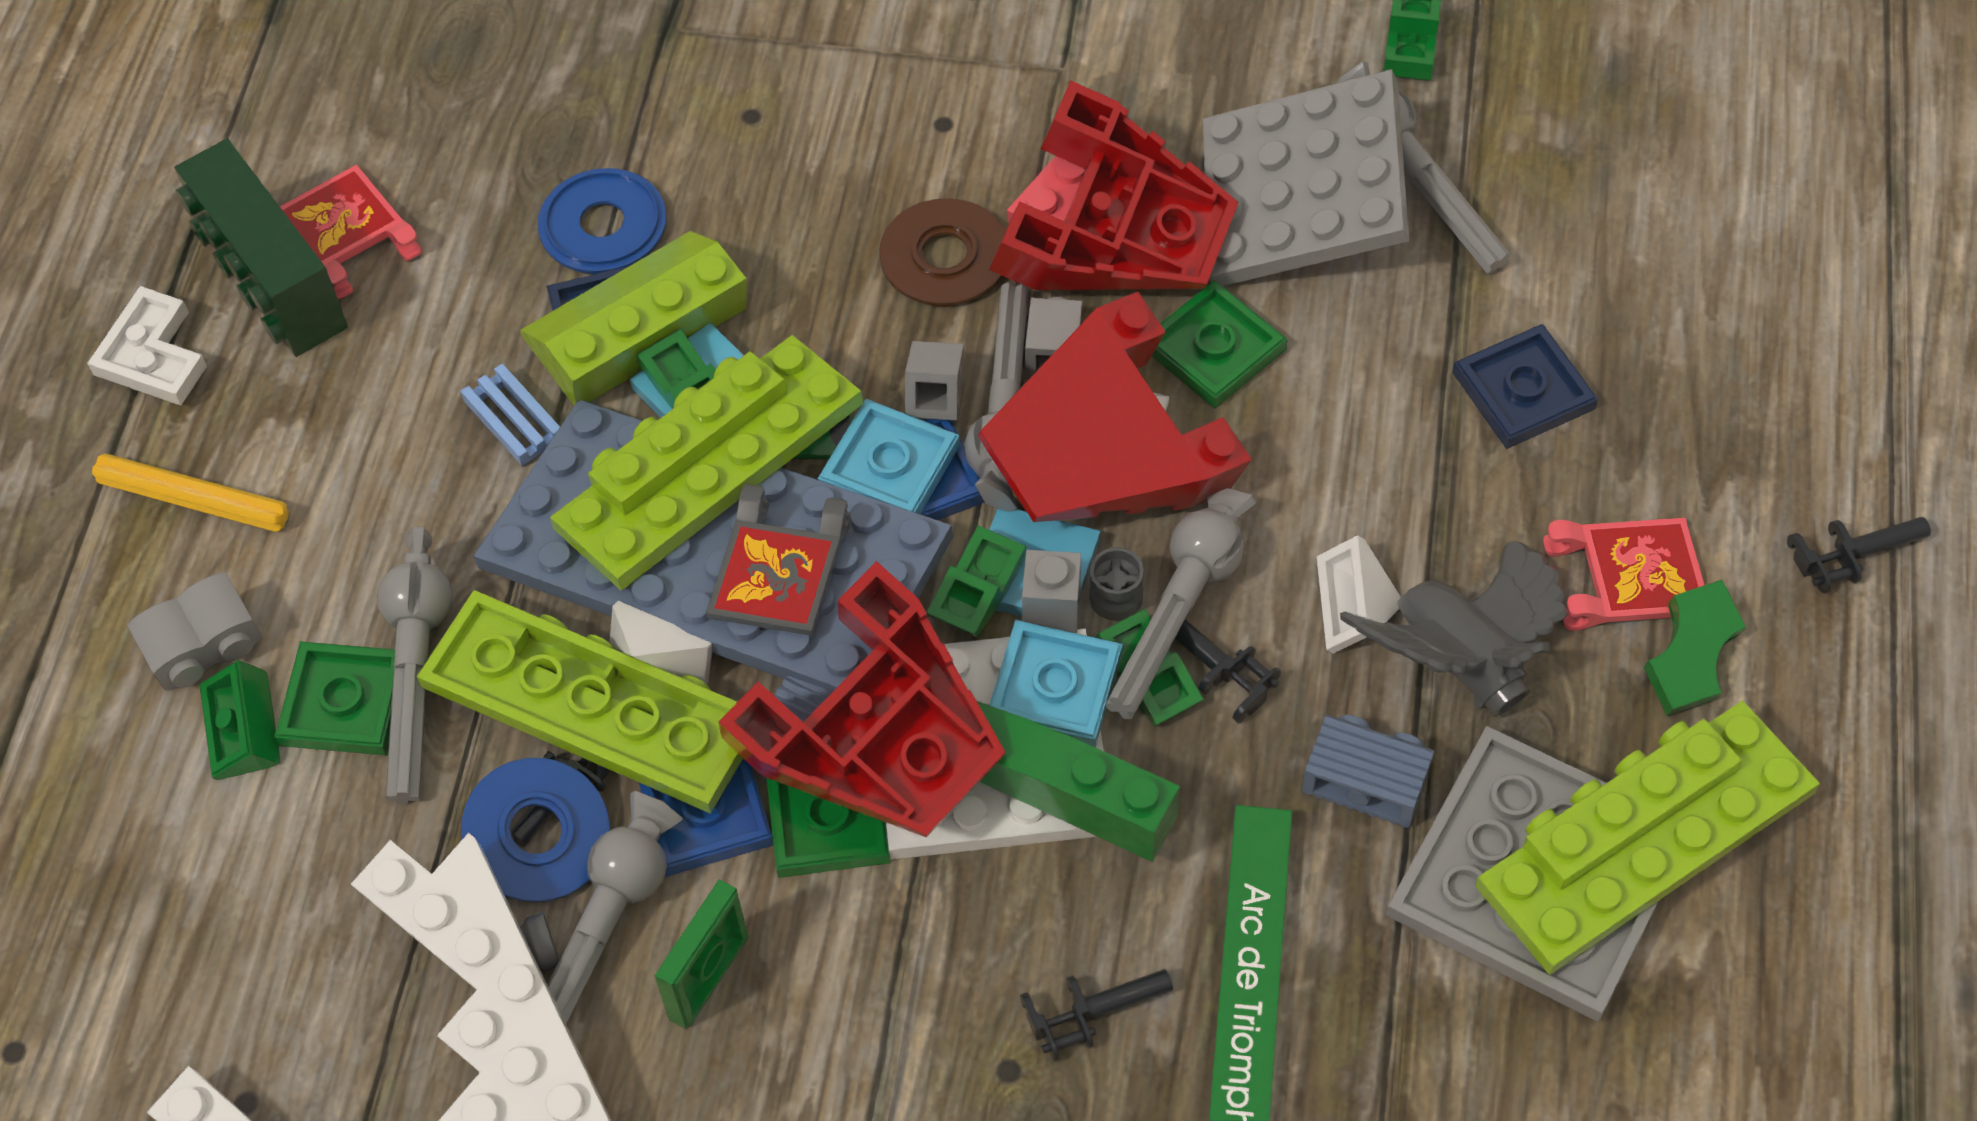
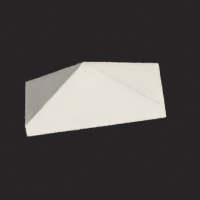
(1355, 584)
(659, 643)

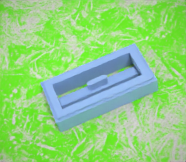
(490, 388)

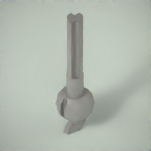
(1440, 190)
(1004, 385)
(1205, 550)
(414, 601)
(625, 869)

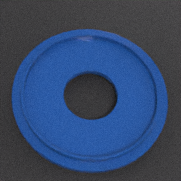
(581, 252)
(545, 784)

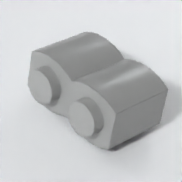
(195, 632)

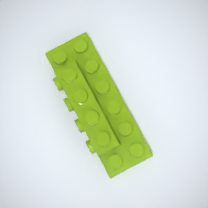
(701, 455)
(585, 699)
(1643, 833)

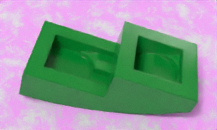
(1412, 38)
(674, 366)
(978, 582)
(1172, 685)

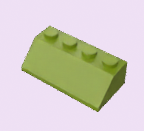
(597, 336)

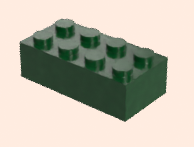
(259, 248)

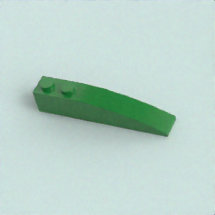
(1082, 784)

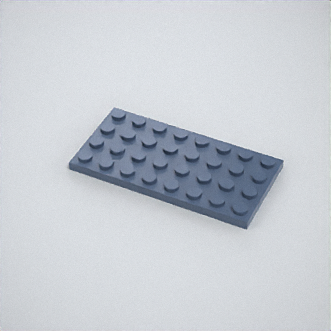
(681, 584)

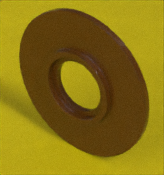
(917, 279)

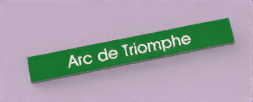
(1251, 965)

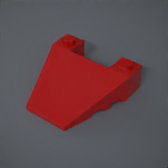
(1135, 215)
(1096, 436)
(893, 736)

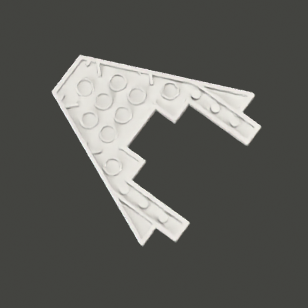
(503, 1030)

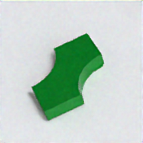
(1687, 668)

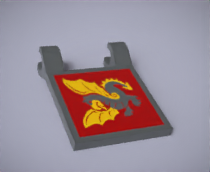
(774, 572)

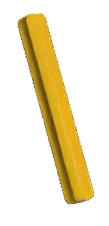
(190, 492)

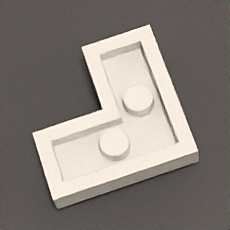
(139, 350)

